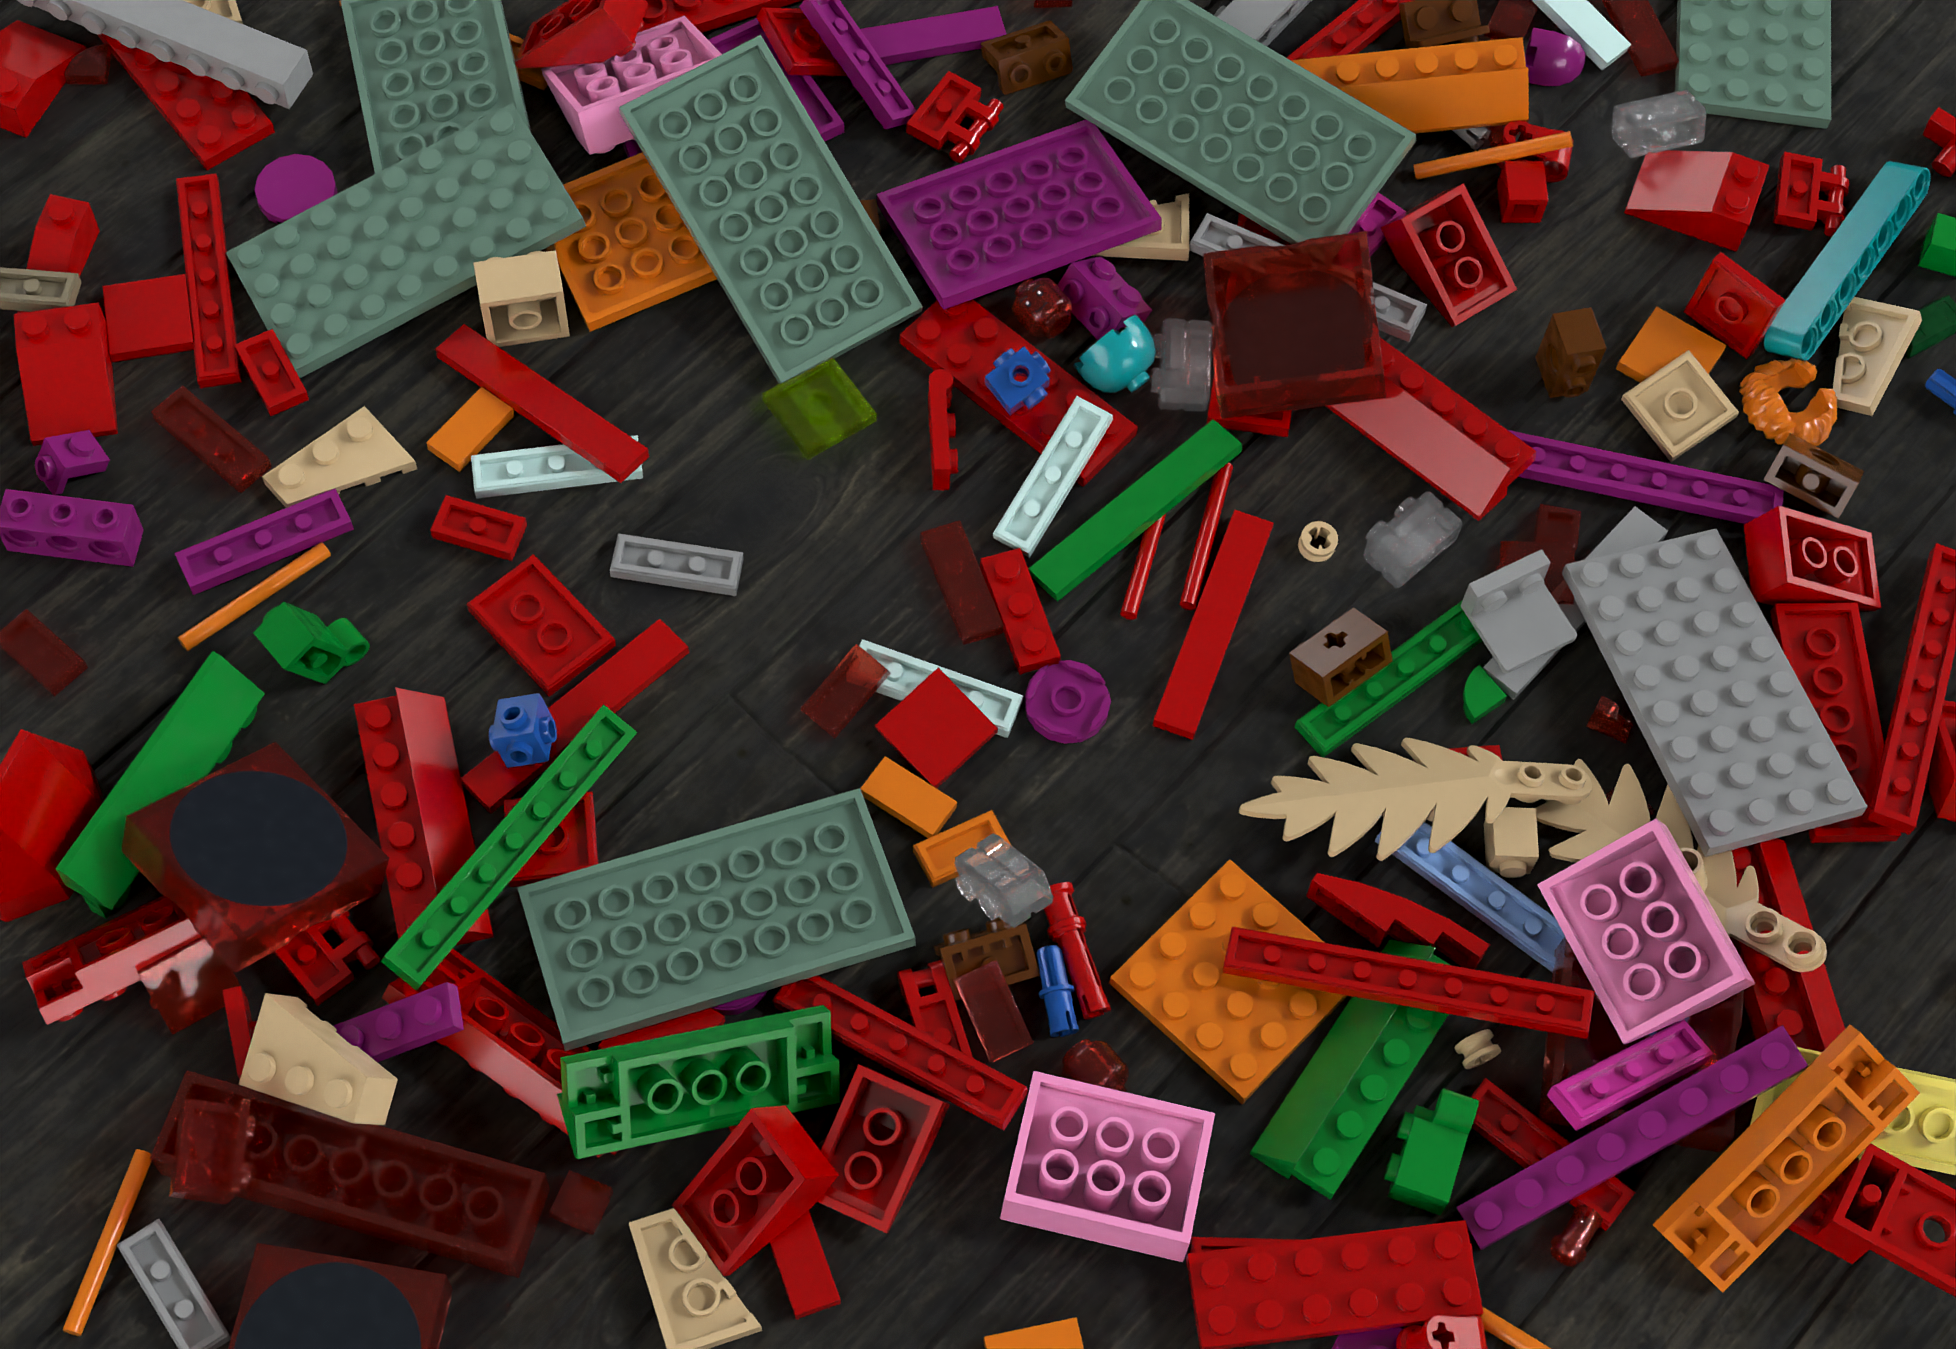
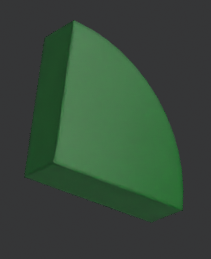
(1481, 695)

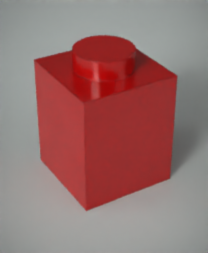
(1522, 191)

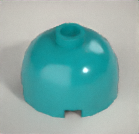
(1119, 358)

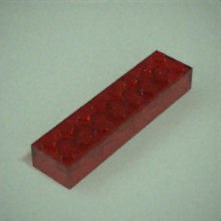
(377, 1179)

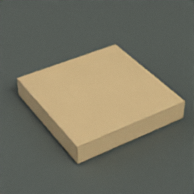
(1680, 405)

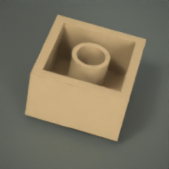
(522, 298)

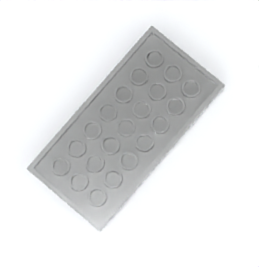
(1713, 692)

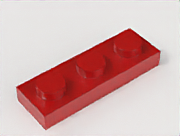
(1020, 611)

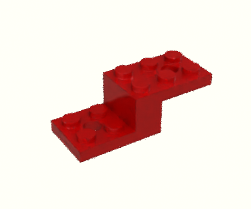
(1882, 1209)

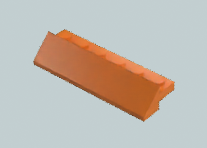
(1436, 84)
(1786, 1158)

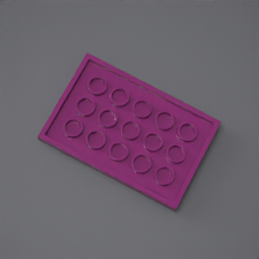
(1018, 213)

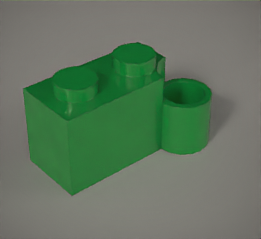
(307, 645)
(1431, 1151)

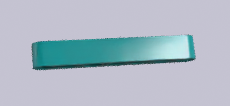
(1847, 260)

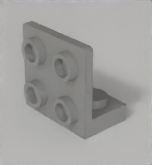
(1517, 613)

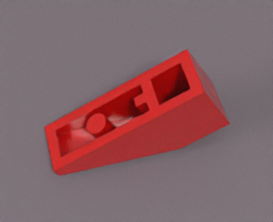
(63, 236)

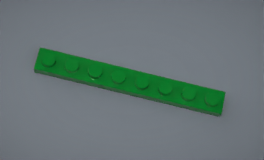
(508, 848)

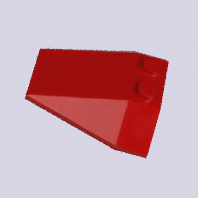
(44, 807)

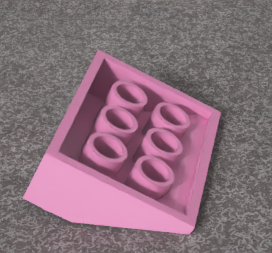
(595, 91)
(1645, 932)
(1108, 1166)

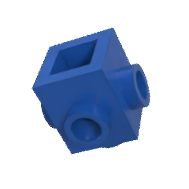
(1016, 394)
(523, 730)

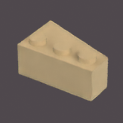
(313, 1066)

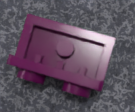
(1101, 296)

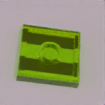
(819, 408)

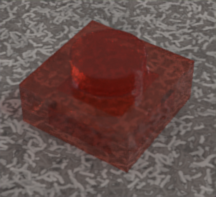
(581, 1202)

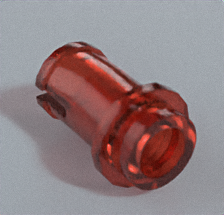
(1575, 1237)

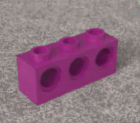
(70, 527)

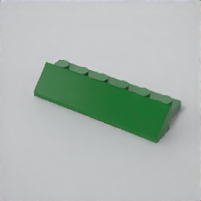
(178, 753)
(697, 1080)
(1348, 1086)

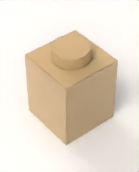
(1512, 842)

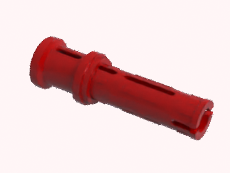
(1067, 930)

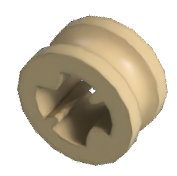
(1322, 529)
(1477, 1049)

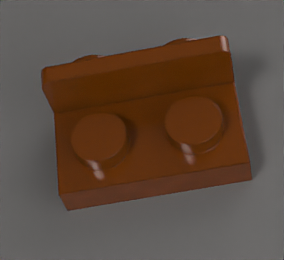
(1440, 22)
(1028, 56)
(999, 942)

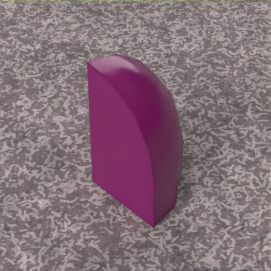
(1553, 58)

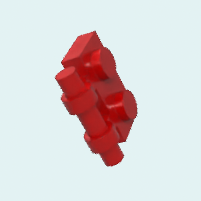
(944, 110)
(1798, 193)
(319, 966)

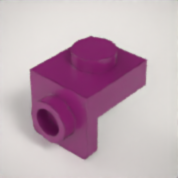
(69, 457)

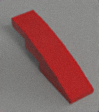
(1381, 913)

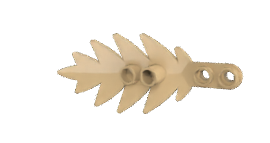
(1437, 788)
(1735, 906)

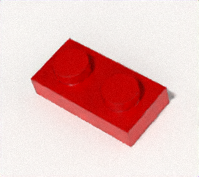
(271, 372)
(478, 528)

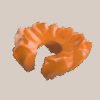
(1770, 414)

